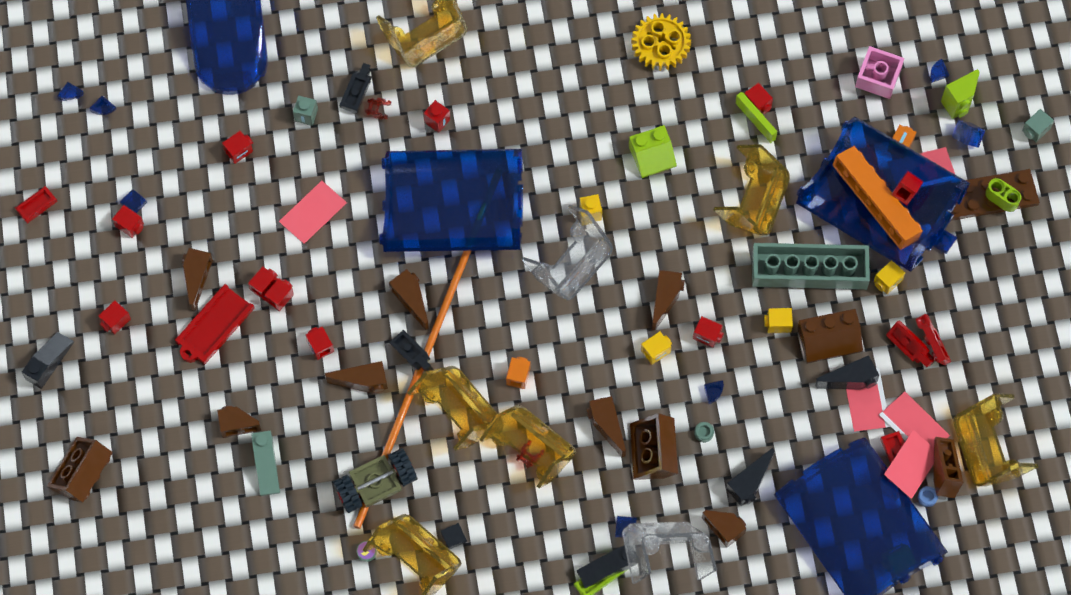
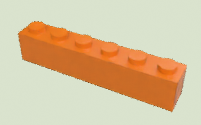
(877, 197)

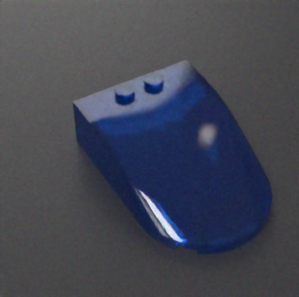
(228, 43)

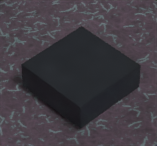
(453, 536)

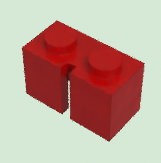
(270, 288)

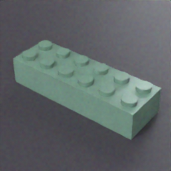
(810, 266)

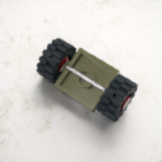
(375, 480)

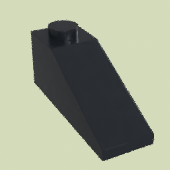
(46, 360)
(851, 376)
(747, 483)
(604, 567)

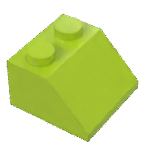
(959, 95)
(652, 151)

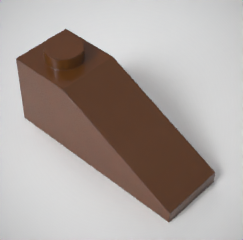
(196, 269)
(408, 292)
(667, 294)
(363, 378)
(606, 422)
(947, 471)

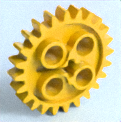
(661, 41)

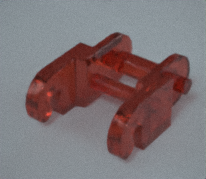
(380, 101)
(535, 458)

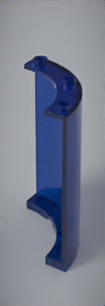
(452, 200)
(836, 203)
(860, 521)

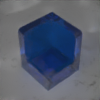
(968, 133)

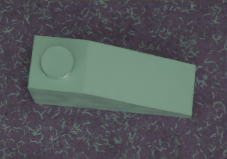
(265, 463)

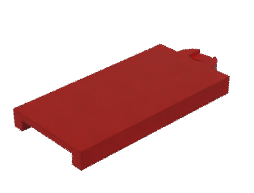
(213, 325)

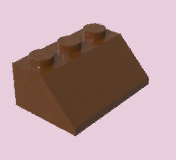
(830, 336)
(654, 447)
(80, 469)

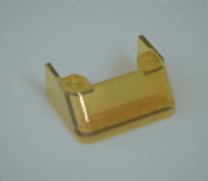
(429, 37)
(763, 193)
(459, 400)
(519, 425)
(981, 444)
(417, 550)

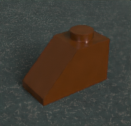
(236, 422)
(725, 526)

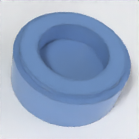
(927, 496)

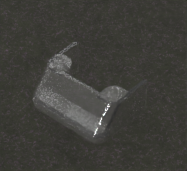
(580, 260)
(645, 540)

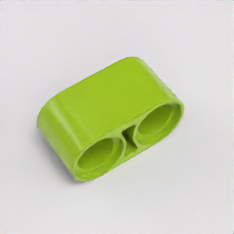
(1005, 192)

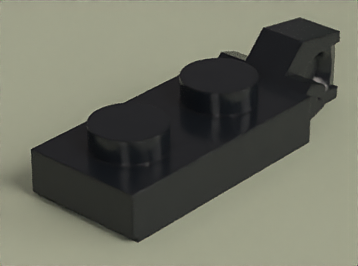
(356, 89)
(411, 351)

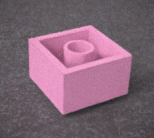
(879, 72)

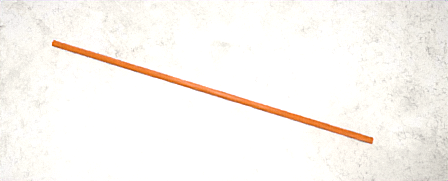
(418, 373)

